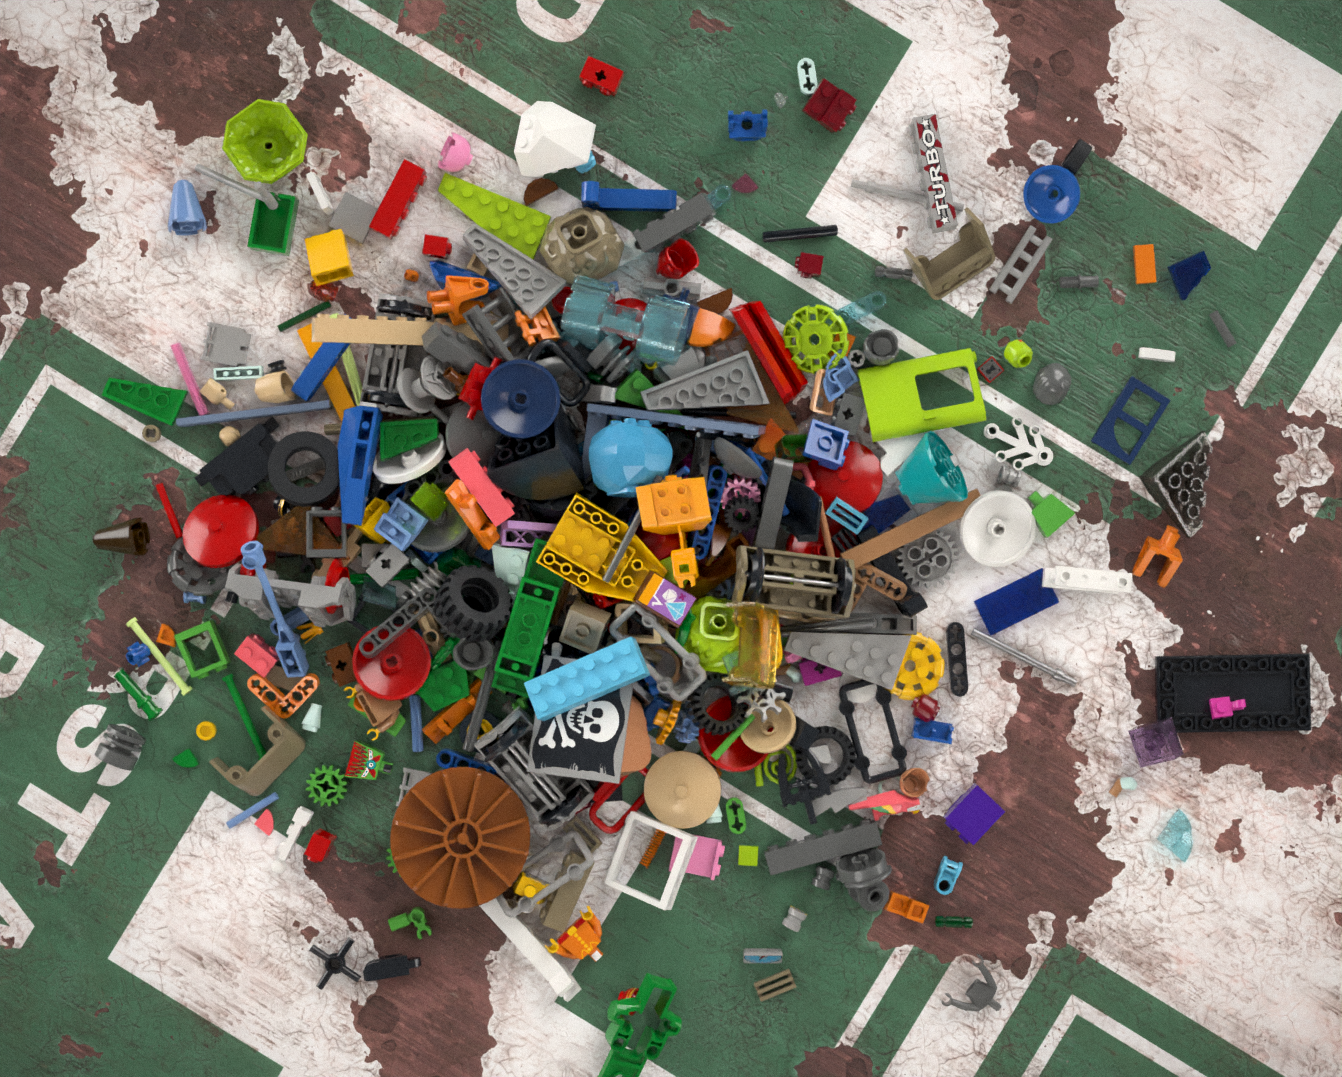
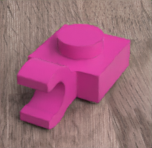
(1223, 708)

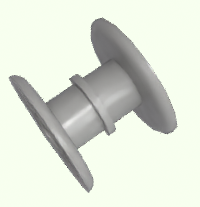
(421, 386)

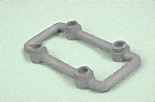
(690, 660)
(574, 872)

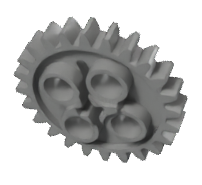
(936, 572)

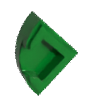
(186, 759)

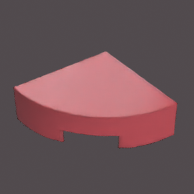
(265, 822)

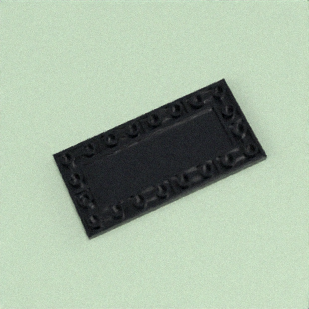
(1272, 685)

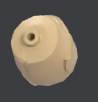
(271, 386)

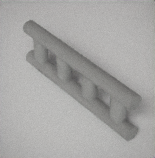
(1032, 262)

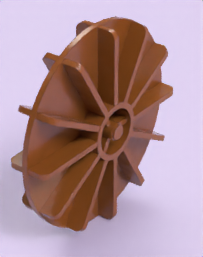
(460, 837)

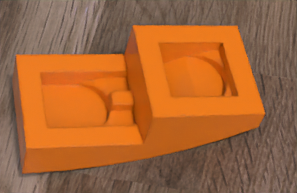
(906, 907)

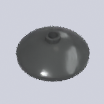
(735, 460)

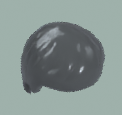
(881, 347)
(1052, 384)
(474, 654)

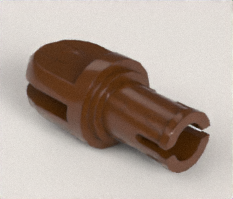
(454, 377)

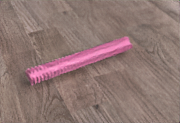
(195, 395)

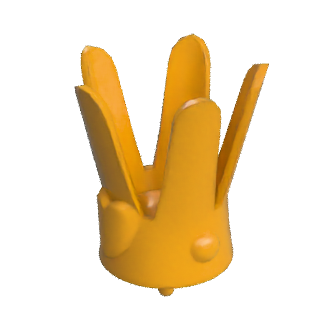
(312, 631)

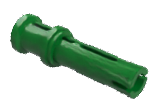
(143, 701)

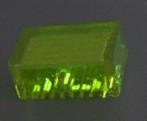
(430, 500)

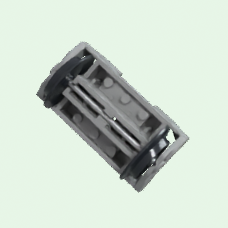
(381, 370)
(548, 796)

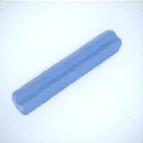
(416, 723)

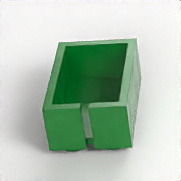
(273, 229)

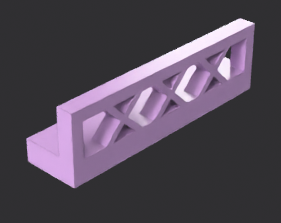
(524, 527)

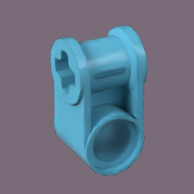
(947, 874)

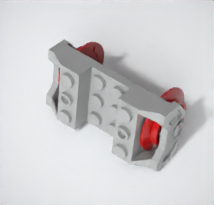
(324, 601)

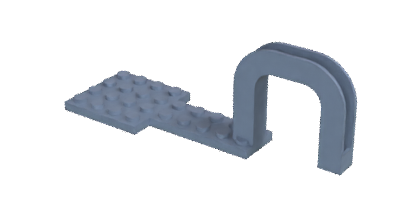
(600, 416)

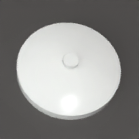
(410, 464)
(997, 528)

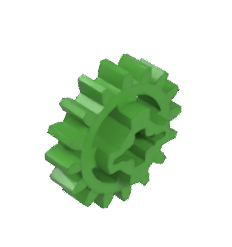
(318, 783)

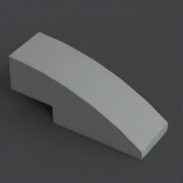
(838, 799)

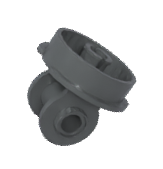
(863, 876)

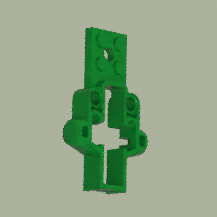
(631, 1062)

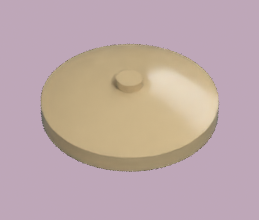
(682, 789)

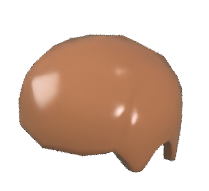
(914, 782)

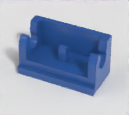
(932, 731)

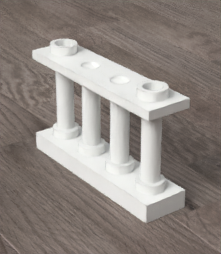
(1087, 580)

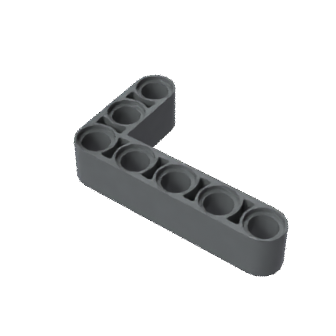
(409, 620)

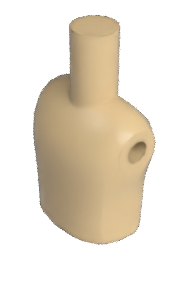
(216, 393)

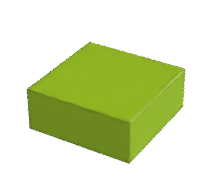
(748, 855)

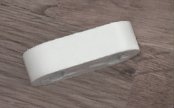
(1157, 354)

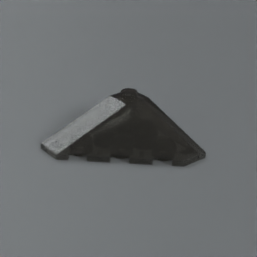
(1178, 482)

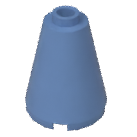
(185, 210)

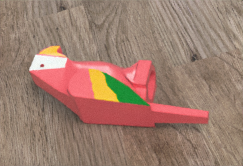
(888, 804)

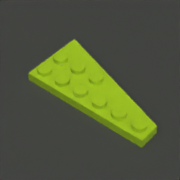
(500, 216)

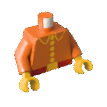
(579, 938)

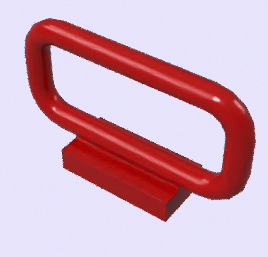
(602, 793)

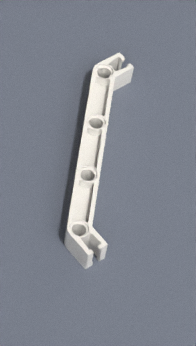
(534, 950)

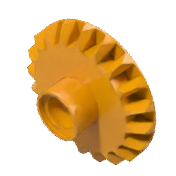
(666, 720)

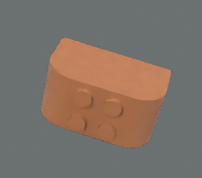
(637, 744)

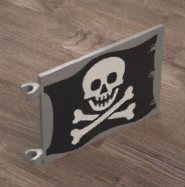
(584, 740)

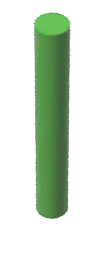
(732, 737)

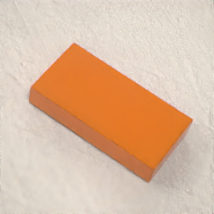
(1144, 264)

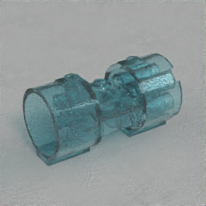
(593, 314)

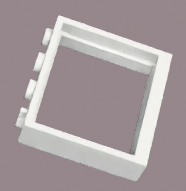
(677, 872)

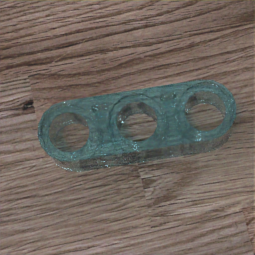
(868, 305)

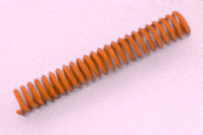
(659, 840)

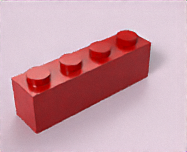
(398, 199)

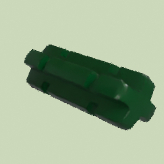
(953, 921)

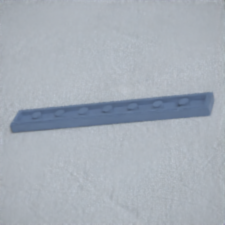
(254, 413)

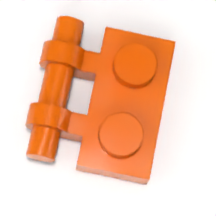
(542, 326)

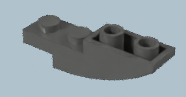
(887, 624)

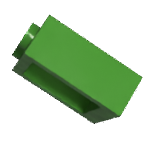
(218, 666)

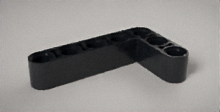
(913, 601)

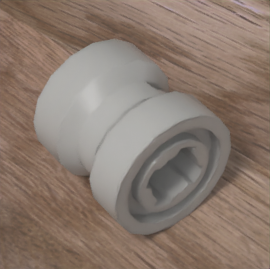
(794, 919)

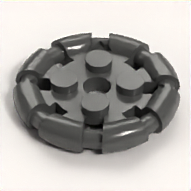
(193, 572)

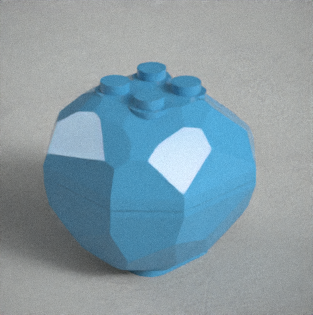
(628, 456)

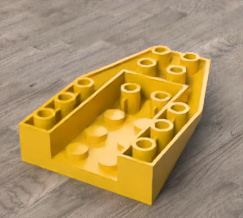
(586, 545)

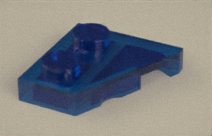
(1188, 273)

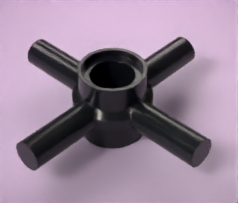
(330, 970)

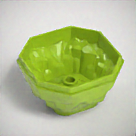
(256, 128)
(706, 638)

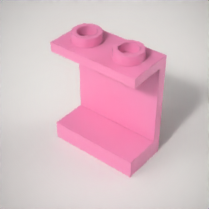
(704, 856)

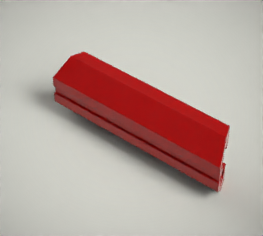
(770, 349)

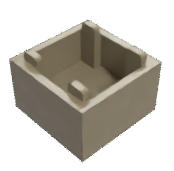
(585, 626)

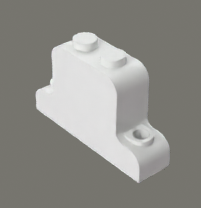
(896, 450)

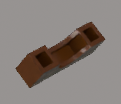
(718, 572)

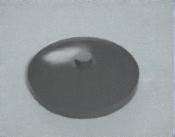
(471, 434)
(444, 532)

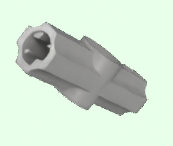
(658, 287)

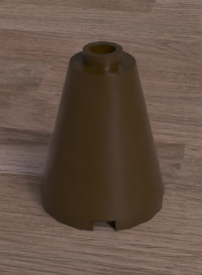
(125, 537)

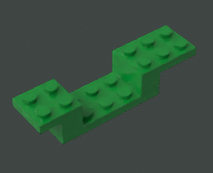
(527, 625)

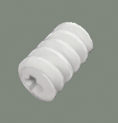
(429, 580)

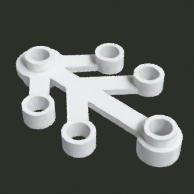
(1021, 445)

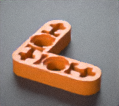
(281, 700)

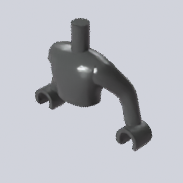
(979, 992)

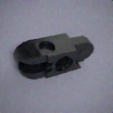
(390, 966)

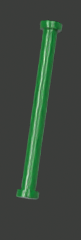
(244, 714)

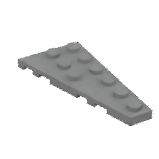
(522, 277)
(721, 384)
(860, 655)

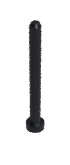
(748, 442)

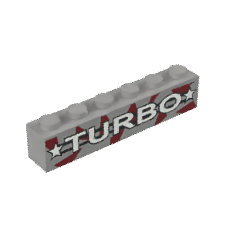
(933, 173)

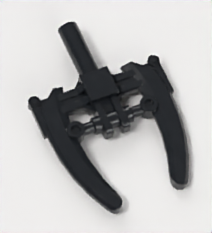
(805, 793)

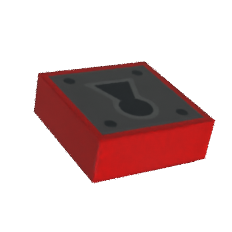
(990, 369)

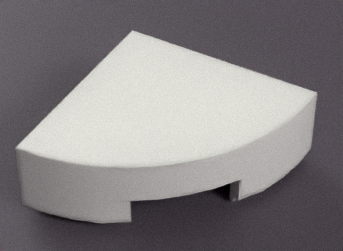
(822, 753)

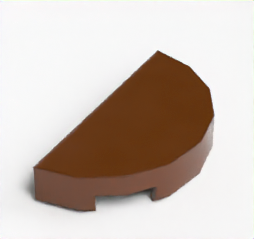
(539, 189)
(717, 303)

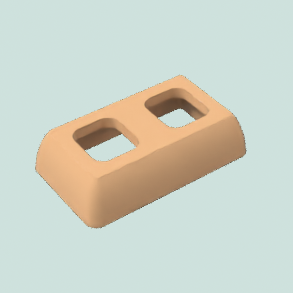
(827, 407)

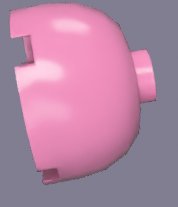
(455, 153)

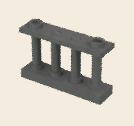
(487, 333)

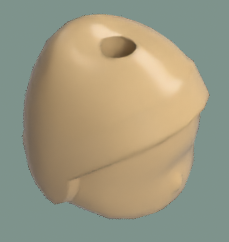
(229, 435)

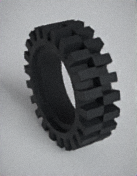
(705, 720)
(848, 756)

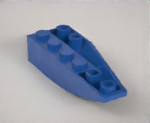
(356, 459)

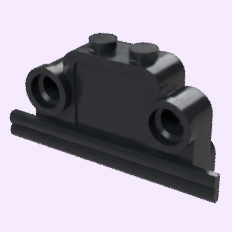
(243, 463)

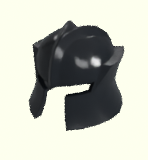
(552, 636)

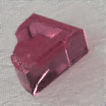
(745, 185)

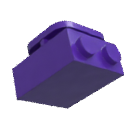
(973, 814)

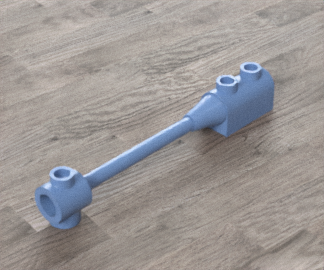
(288, 645)

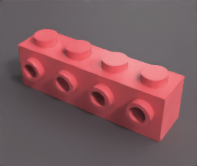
(481, 486)

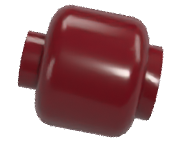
(925, 708)

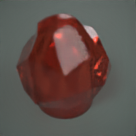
(324, 292)

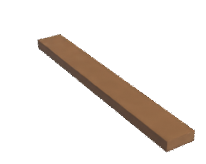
(909, 531)

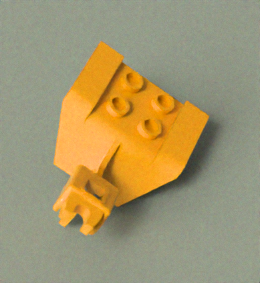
(673, 508)

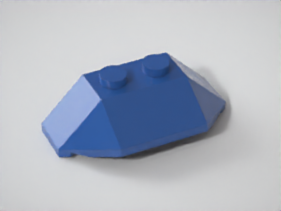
(442, 269)

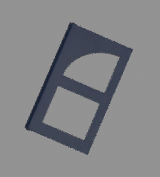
(1105, 434)

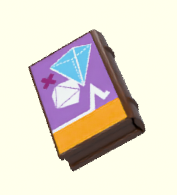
(664, 599)

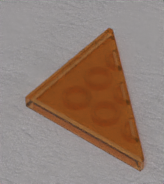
(773, 414)
(289, 534)

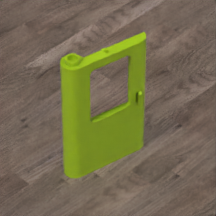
(894, 400)

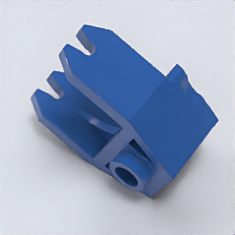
(758, 121)

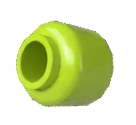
(1018, 353)

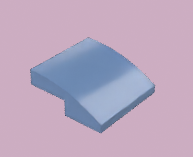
(401, 524)

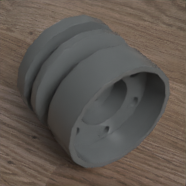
(613, 358)
(119, 750)

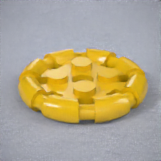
(921, 669)

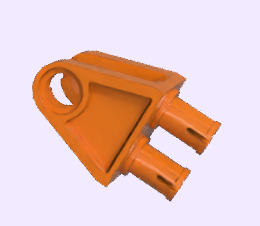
(456, 297)
(1162, 546)

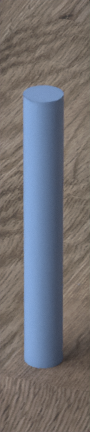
(252, 810)

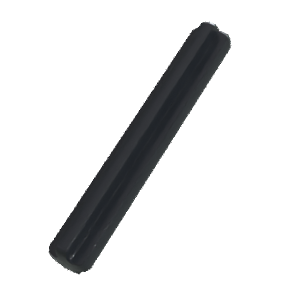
(800, 233)

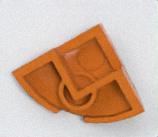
(709, 328)

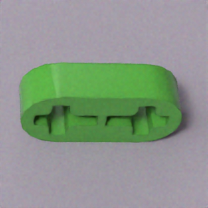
(740, 814)

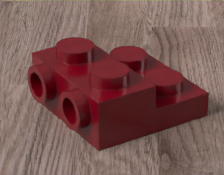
(830, 106)

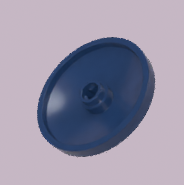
(520, 399)

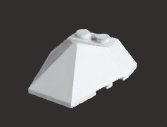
(552, 140)

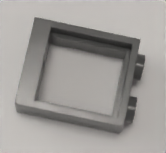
(324, 553)

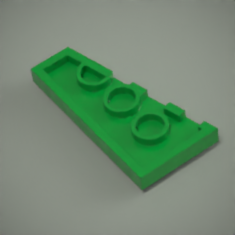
(151, 400)

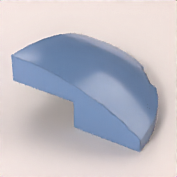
(838, 378)

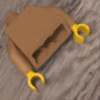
(379, 712)

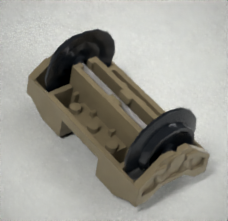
(818, 581)

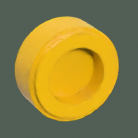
(206, 730)

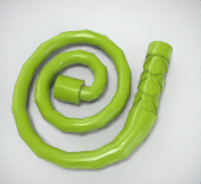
(758, 769)

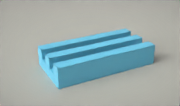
(833, 506)

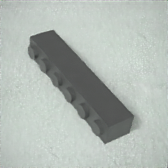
(822, 847)

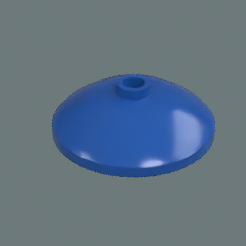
(1039, 194)

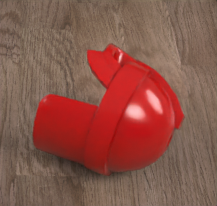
(677, 260)

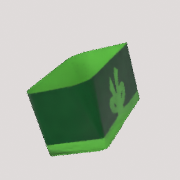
(786, 441)

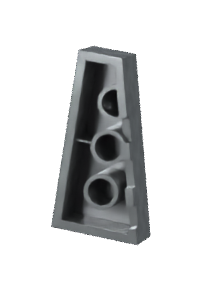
(675, 224)
(455, 348)

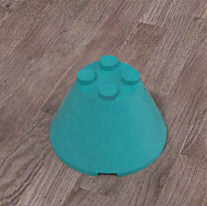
(930, 474)

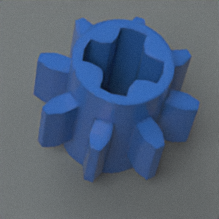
(138, 654)

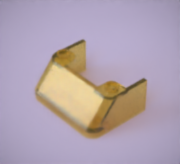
(756, 646)

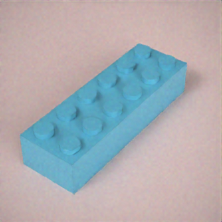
(586, 679)

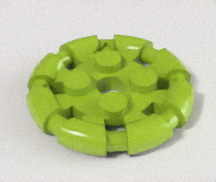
(820, 328)

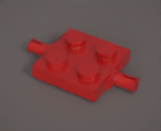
(473, 386)

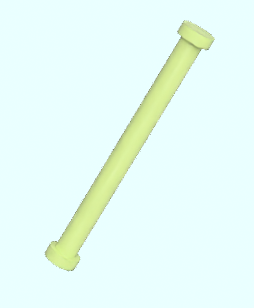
(159, 656)

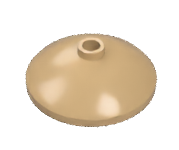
(784, 727)

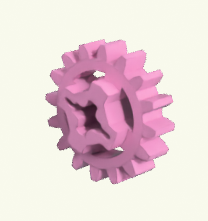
(744, 487)

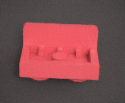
(257, 654)

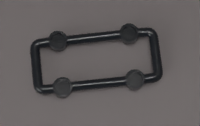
(898, 751)

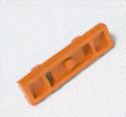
(472, 514)
(452, 714)

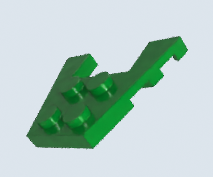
(445, 685)

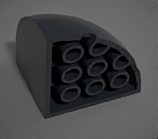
(539, 465)

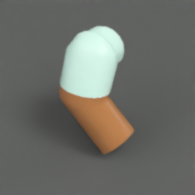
(790, 671)
(1123, 783)

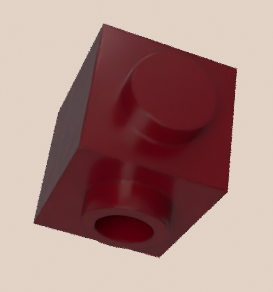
(809, 265)

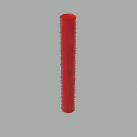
(169, 510)

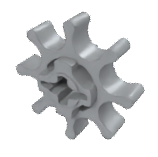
(763, 705)

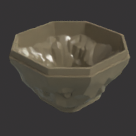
(590, 255)

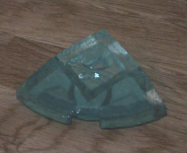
(1178, 836)

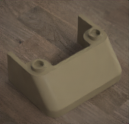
(957, 262)
(286, 748)

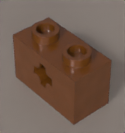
(345, 654)

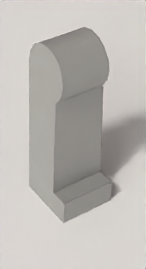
(597, 394)

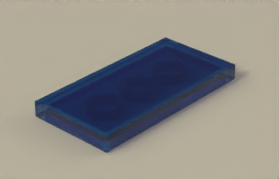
(1015, 602)

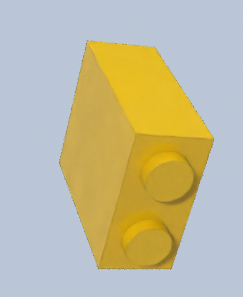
(329, 257)

